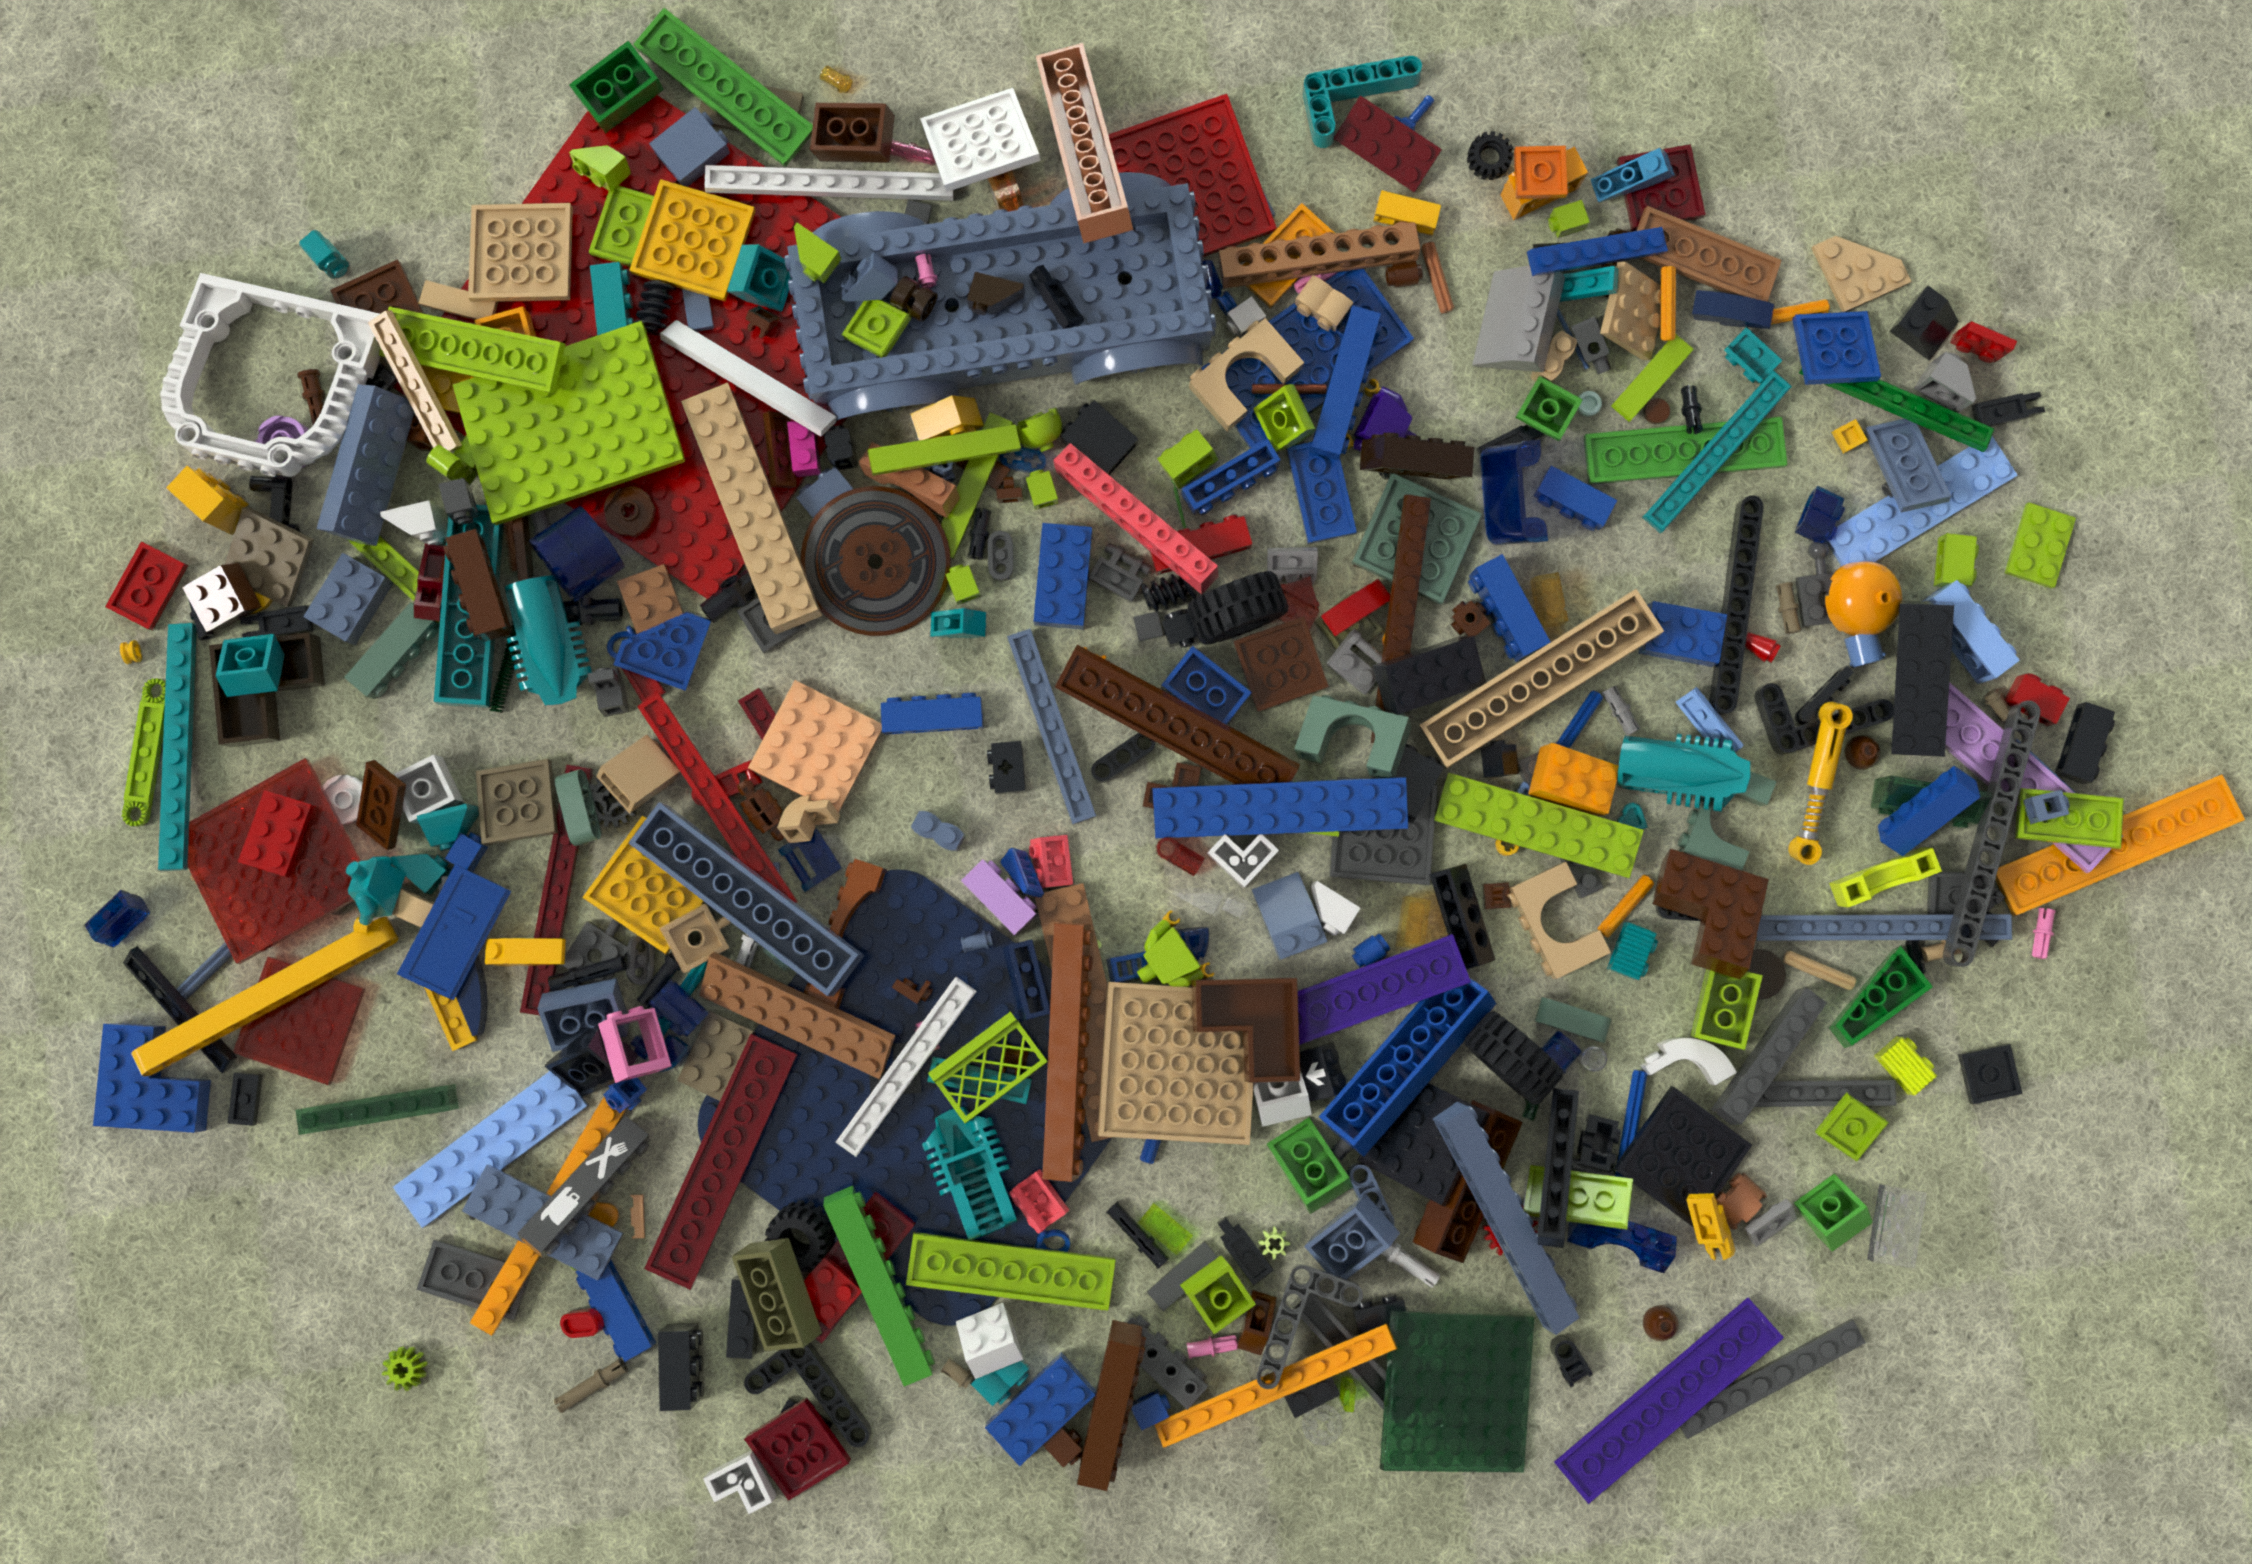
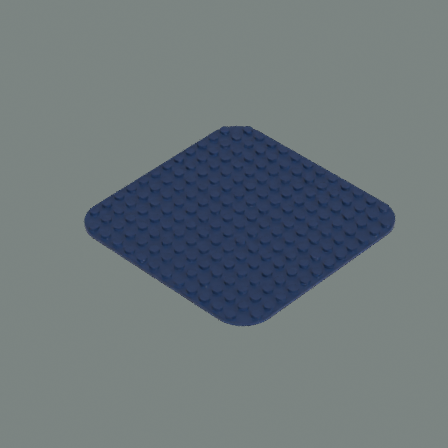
(916, 935)

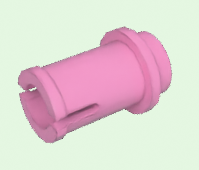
(925, 269)

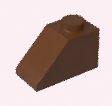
(1257, 1323)

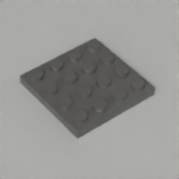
(1387, 853)

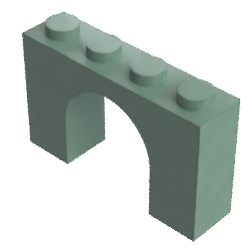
(1327, 716)
(1704, 843)

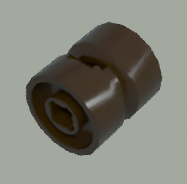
(911, 297)

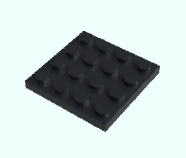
(1415, 1150)
(1681, 1153)

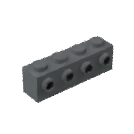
(1169, 1367)

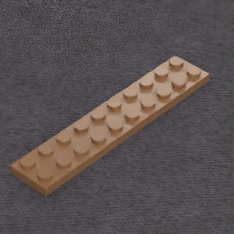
(1072, 906)

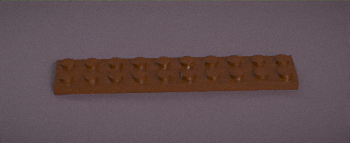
(1171, 721)

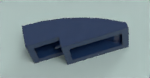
(1732, 310)
(473, 998)

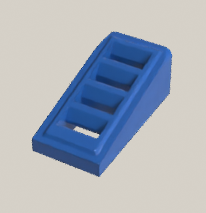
(1021, 870)
(1113, 971)

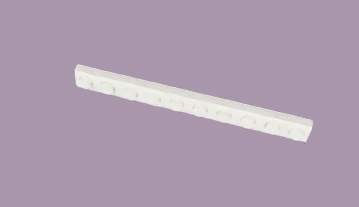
(825, 183)

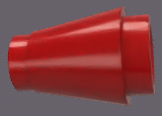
(1762, 647)

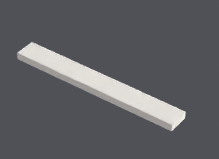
(748, 378)
(906, 1066)

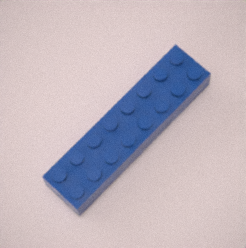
(1405, 1064)

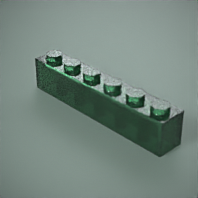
(377, 1109)

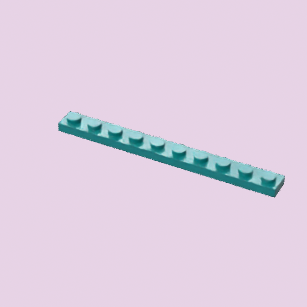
(177, 747)

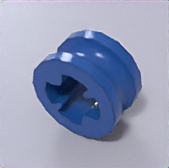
(1226, 302)

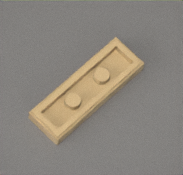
(454, 301)

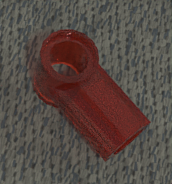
(1181, 856)

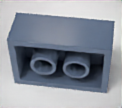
(348, 599)
(579, 1008)
(1352, 1238)

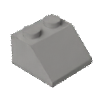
(1947, 382)

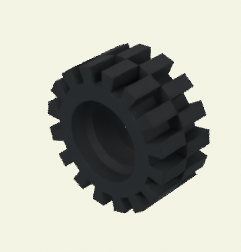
(1490, 141)

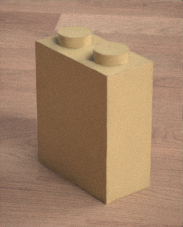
(638, 773)

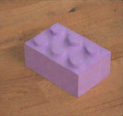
(1000, 896)

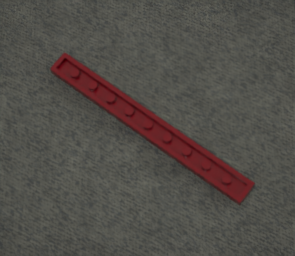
(552, 905)

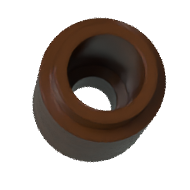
(1403, 274)

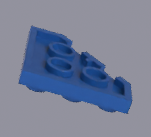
(665, 650)

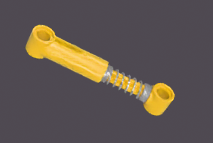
(1821, 779)

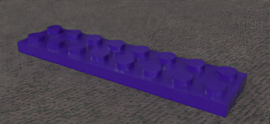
(1380, 988)

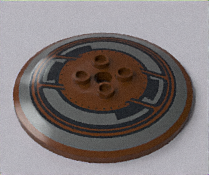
(883, 524)

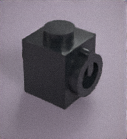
(1179, 629)

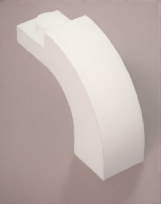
(1706, 1056)

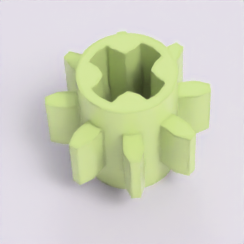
(1274, 1235)

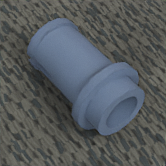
(977, 941)

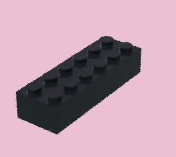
(1922, 678)

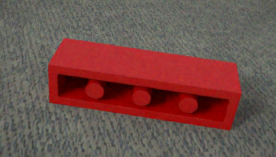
(1214, 540)

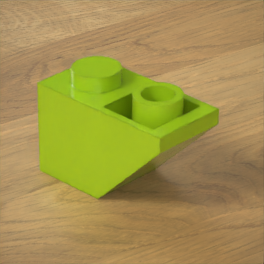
(602, 165)

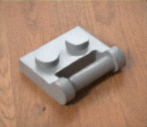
(1352, 667)

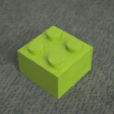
(1217, 1294)

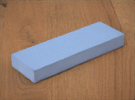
(1707, 719)

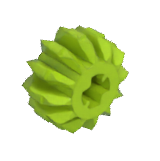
(406, 1359)

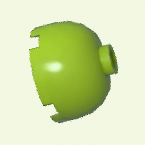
(1040, 430)

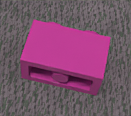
(803, 450)

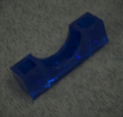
(1653, 1247)

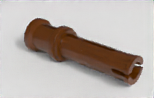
(312, 392)

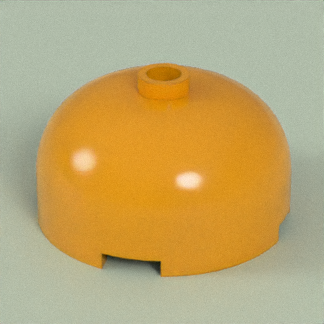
(1863, 598)

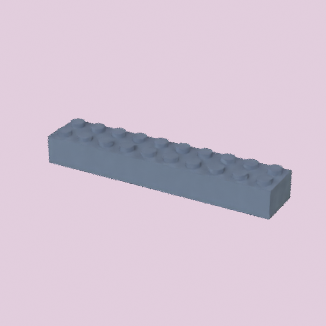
(746, 899)

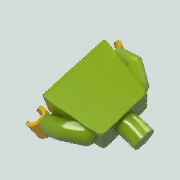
(1170, 957)

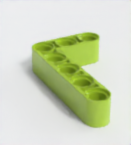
(456, 464)

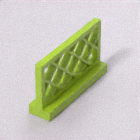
(974, 1049)

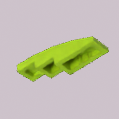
(1652, 378)

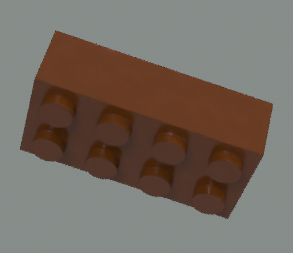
(478, 584)

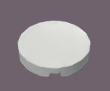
(346, 792)

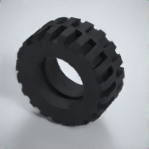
(1237, 607)
(1514, 1057)

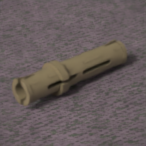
(599, 1380)

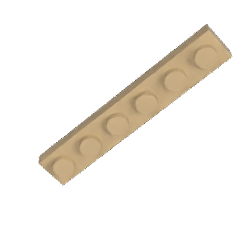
(414, 381)

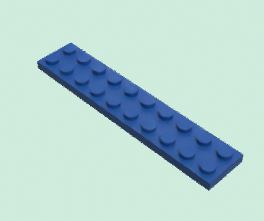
(1281, 807)

